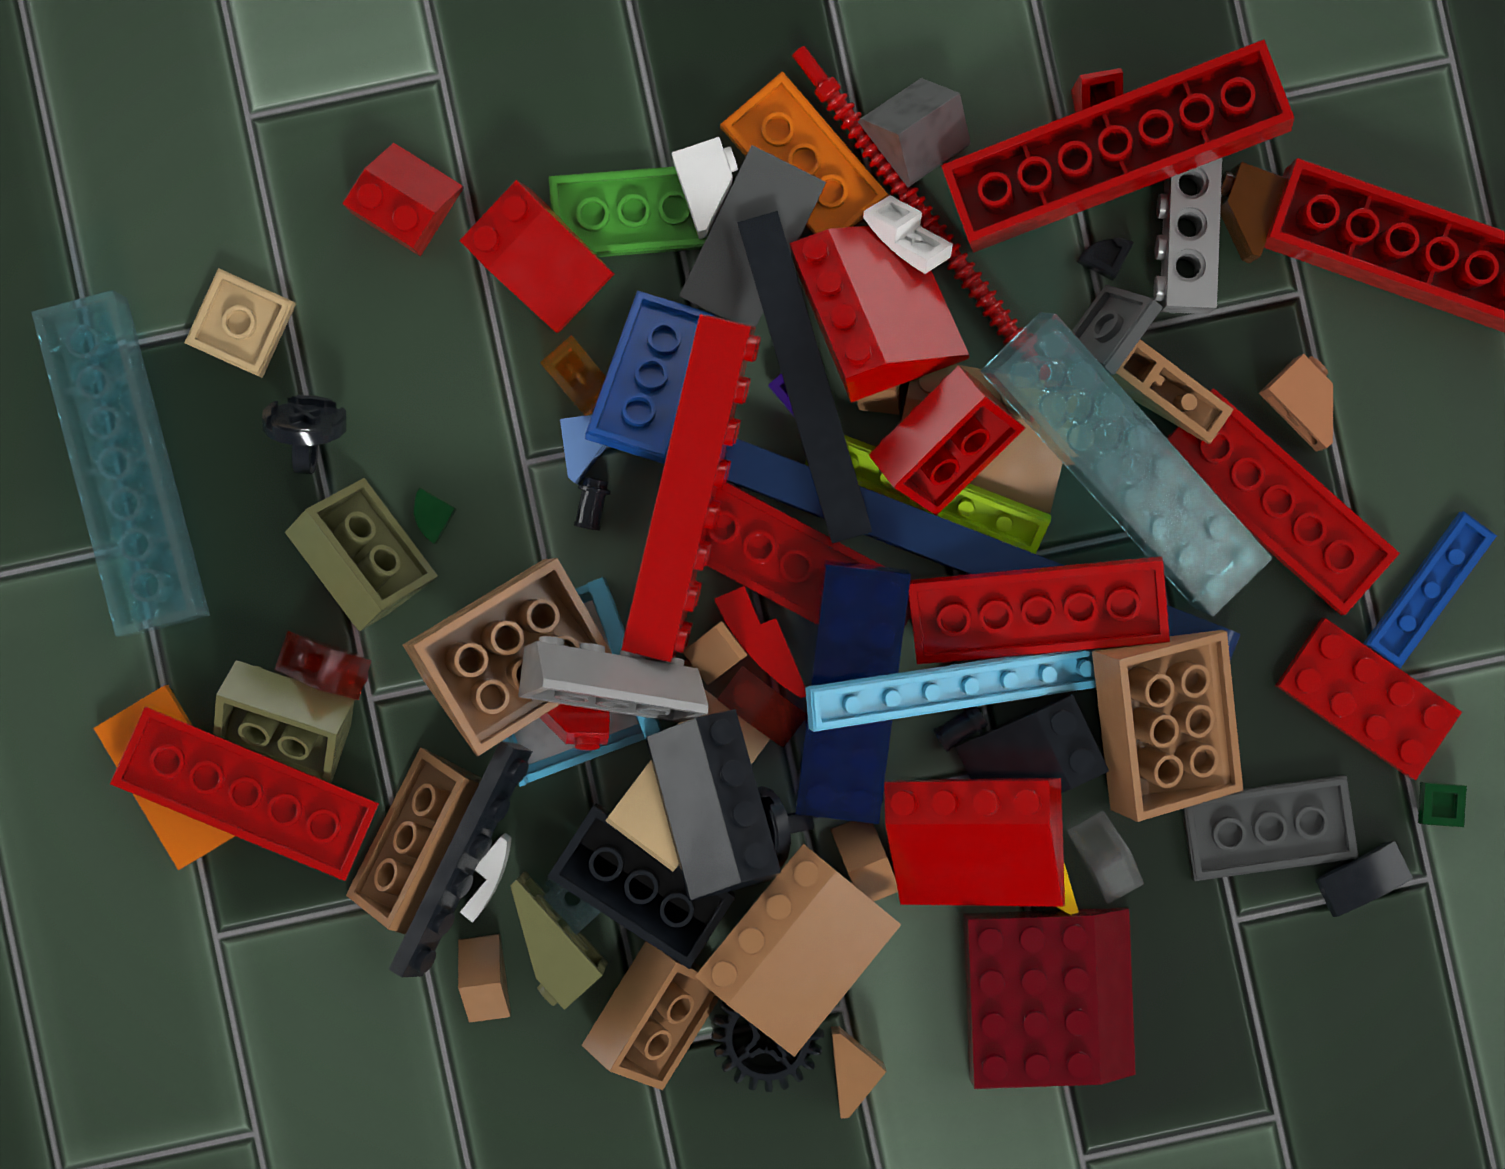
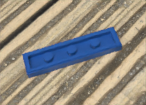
(1430, 589)

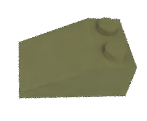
(560, 958)

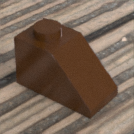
(1249, 207)

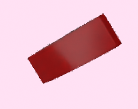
(761, 641)

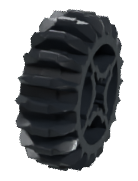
(753, 1047)

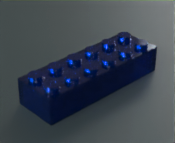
(854, 639)

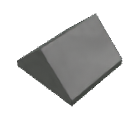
(918, 129)

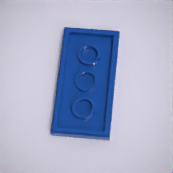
(645, 378)

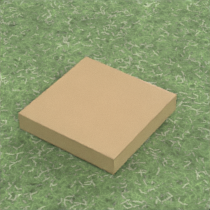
(240, 323)

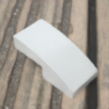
(901, 231)
(492, 869)

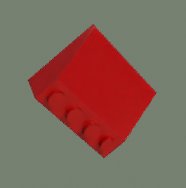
(875, 310)
(976, 841)

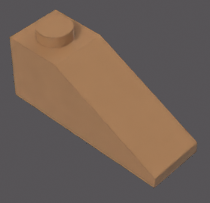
(1171, 393)

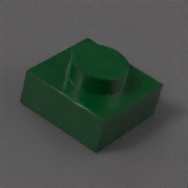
(1442, 804)

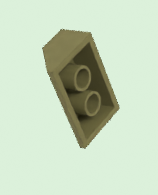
(360, 553)
(283, 719)

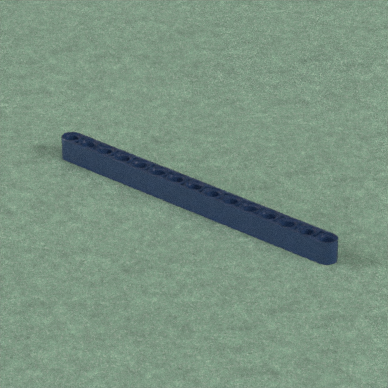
(910, 527)

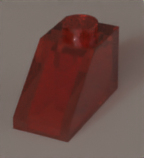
(323, 665)
(762, 706)

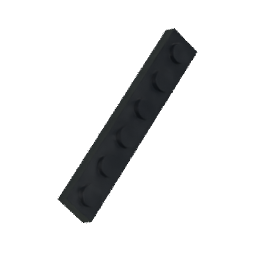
(456, 869)

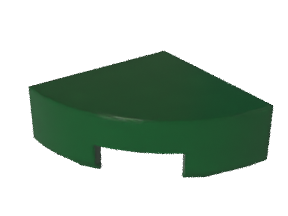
(431, 515)

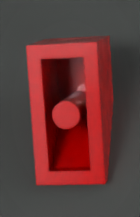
(579, 726)

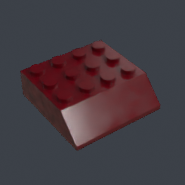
(1049, 998)

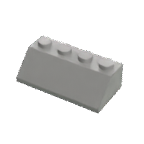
(611, 681)

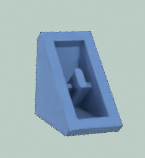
(579, 452)

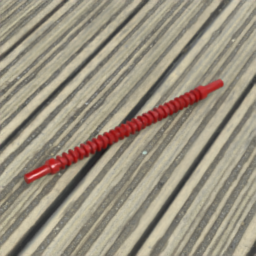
(829, 91)

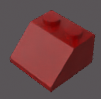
(403, 197)

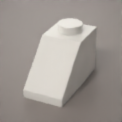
(705, 180)

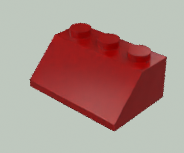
(946, 441)

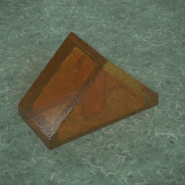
(575, 374)

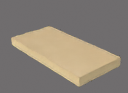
(641, 810)

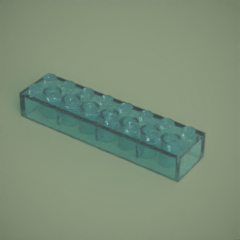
(1126, 462)
(120, 463)

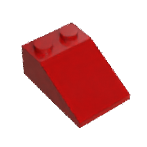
(537, 256)

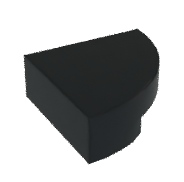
(1106, 256)

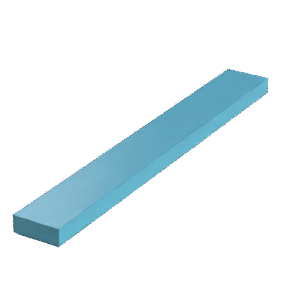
(947, 688)

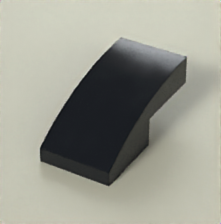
(1363, 879)

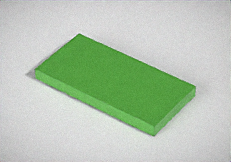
(626, 211)

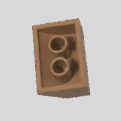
(651, 1018)

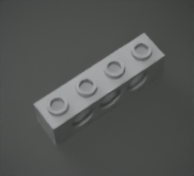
(1173, 291)

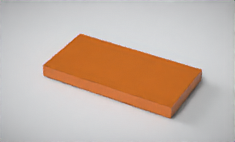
(791, 129)
(180, 835)

